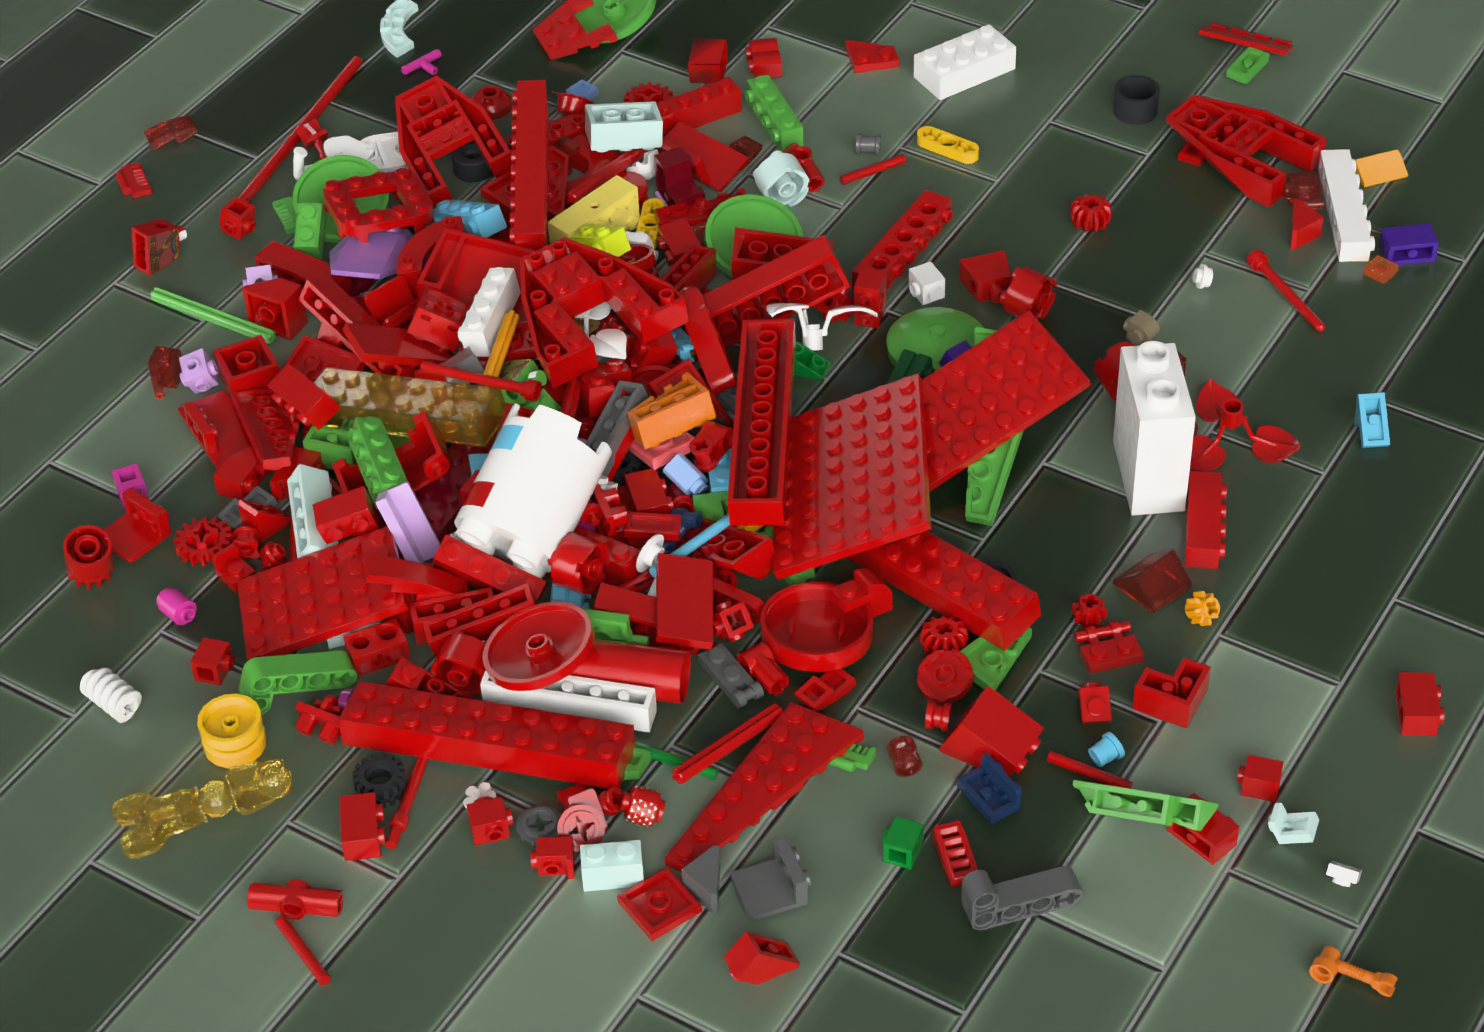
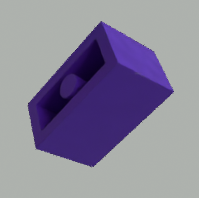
(1409, 244)

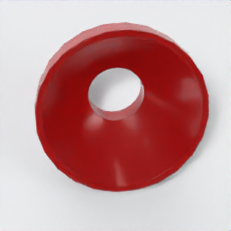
(496, 105)

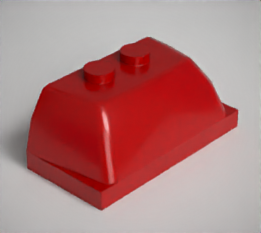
(757, 248)

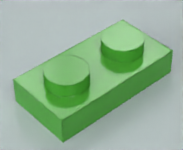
(1247, 65)

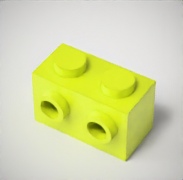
(604, 237)

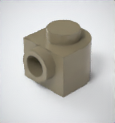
(1141, 328)

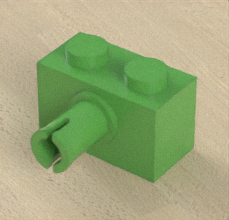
(332, 443)

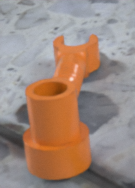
(1329, 963)

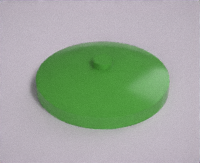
(622, 15)
(339, 167)
(746, 212)
(930, 333)

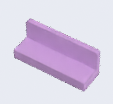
(408, 523)

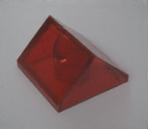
(1155, 580)

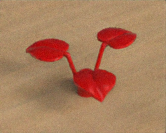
(1216, 403)

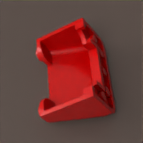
(421, 458)

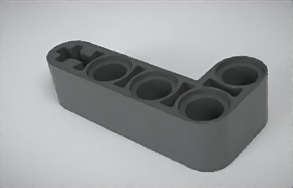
(1018, 898)

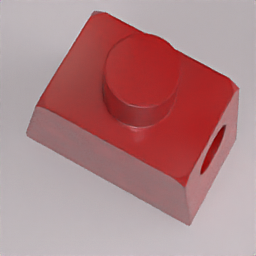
(986, 276)

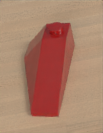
(737, 550)

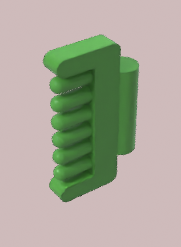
(286, 213)
(851, 760)

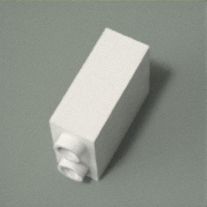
(1153, 428)

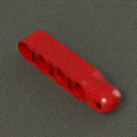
(708, 342)

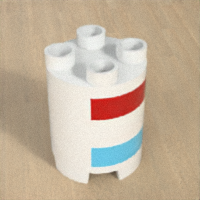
(531, 489)

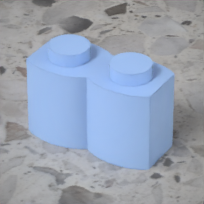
(686, 475)

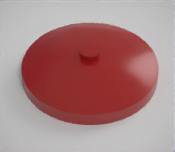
(538, 646)

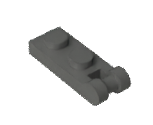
(730, 675)

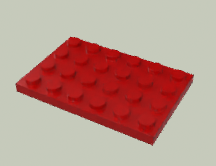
(316, 597)

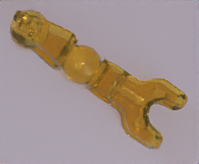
(176, 812)

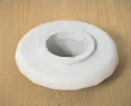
(649, 553)

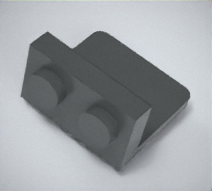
(773, 884)

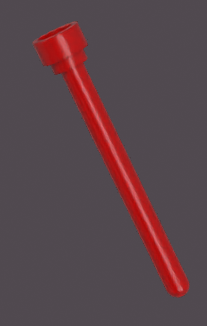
(1258, 261)
(528, 389)

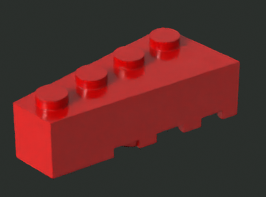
(640, 609)

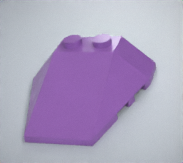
(370, 259)

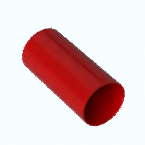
(641, 666)

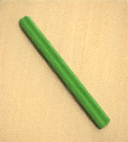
(212, 314)

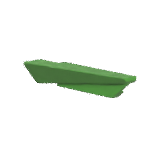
(1145, 805)

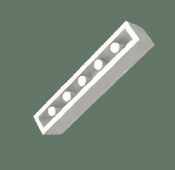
(1345, 205)
(583, 698)

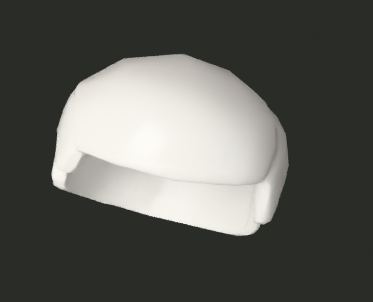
(647, 167)

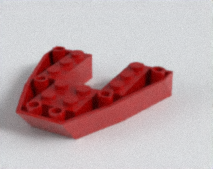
(576, 277)

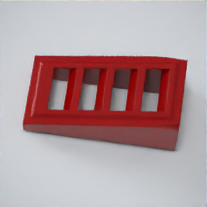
(949, 836)

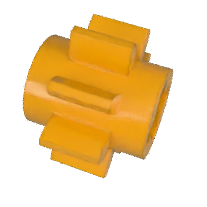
(1202, 608)

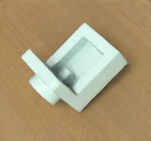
(1292, 826)

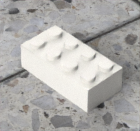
(964, 62)

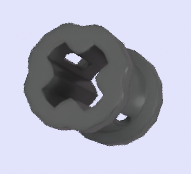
(868, 144)

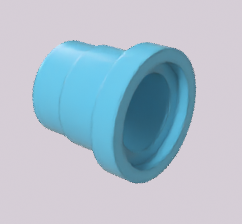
(1106, 750)

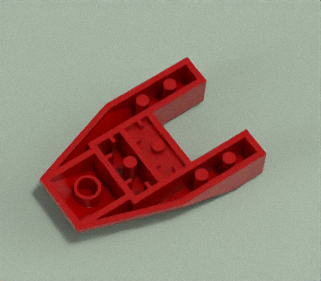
(435, 122)
(1232, 133)

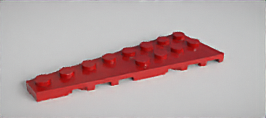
(773, 772)

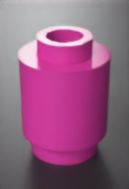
(176, 606)

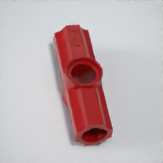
(295, 899)

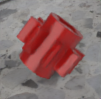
(1089, 610)

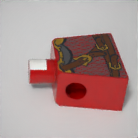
(156, 245)

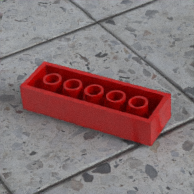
(797, 277)

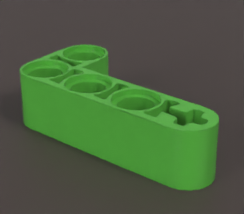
(295, 673)

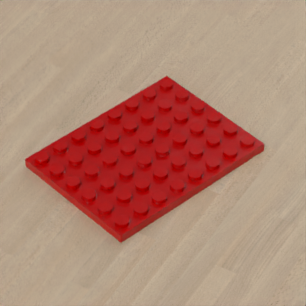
(854, 477)

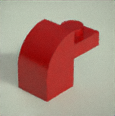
(863, 589)

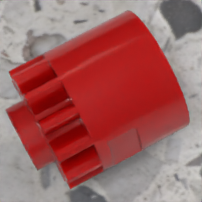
(88, 555)

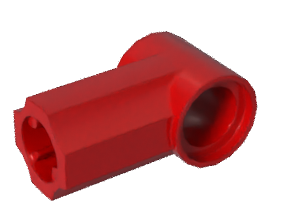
(804, 156)
(760, 664)

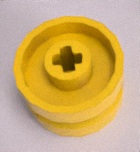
(232, 730)

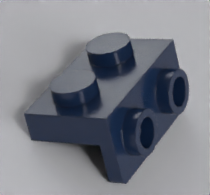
(991, 790)

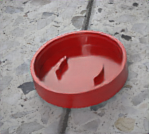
(812, 631)

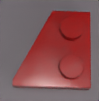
(871, 56)

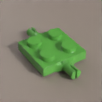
(614, 627)

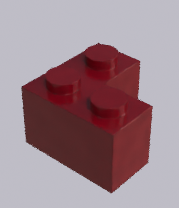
(675, 178)

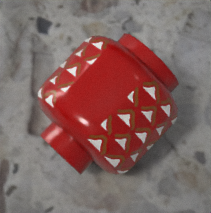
(642, 806)

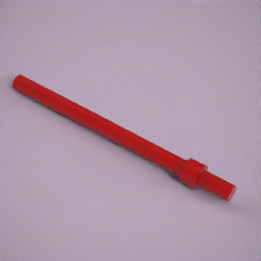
(400, 819)

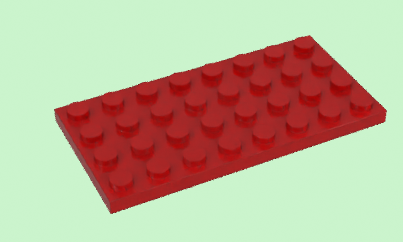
(994, 394)

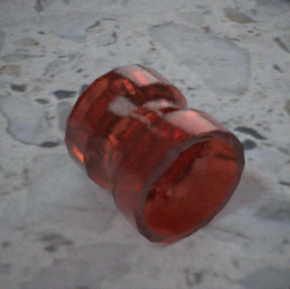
(904, 756)

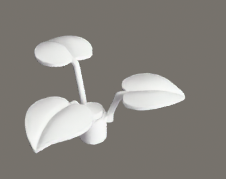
(811, 333)
(607, 342)

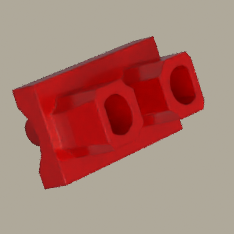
(601, 510)
(325, 717)

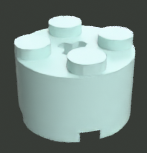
(782, 178)

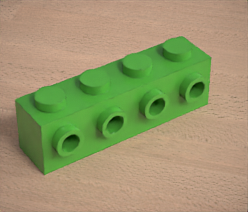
(773, 112)
(375, 455)

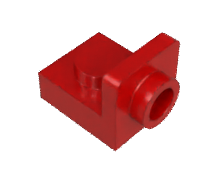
(231, 566)

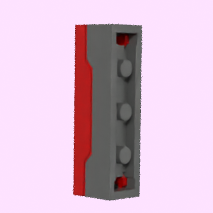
(614, 424)

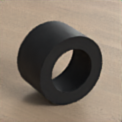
(1136, 99)

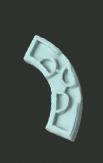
(393, 25)

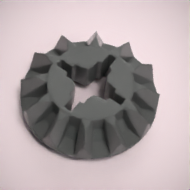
(527, 823)

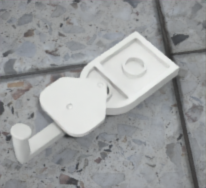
(378, 149)

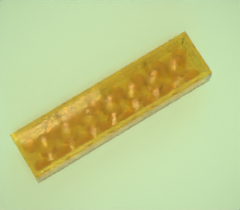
(458, 410)

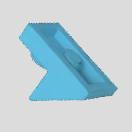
(1372, 420)

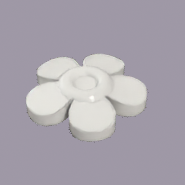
(474, 793)

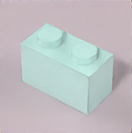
(611, 865)

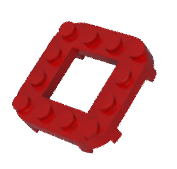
(415, 211)

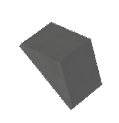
(703, 878)

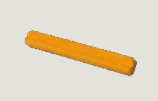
(502, 344)

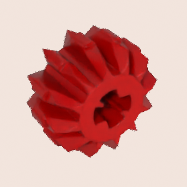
(1090, 212)
(943, 634)

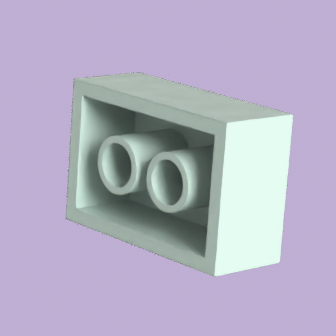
(623, 126)

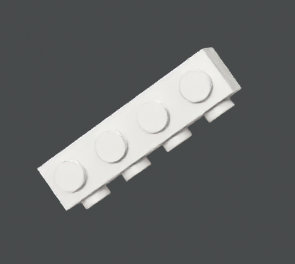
(483, 320)

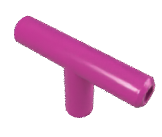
(423, 62)

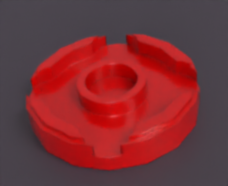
(945, 676)

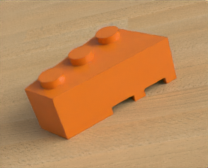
(671, 413)

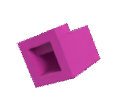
(127, 478)

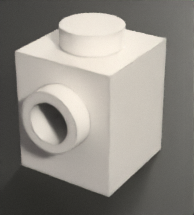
(926, 283)

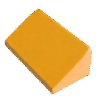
(1380, 168)

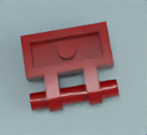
(1110, 653)

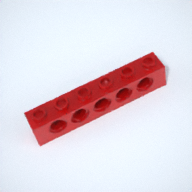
(907, 237)

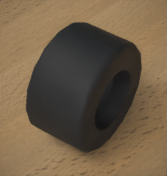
(470, 164)

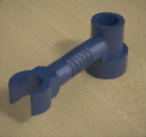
(689, 520)

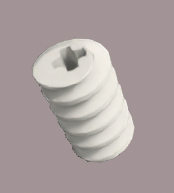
(111, 693)

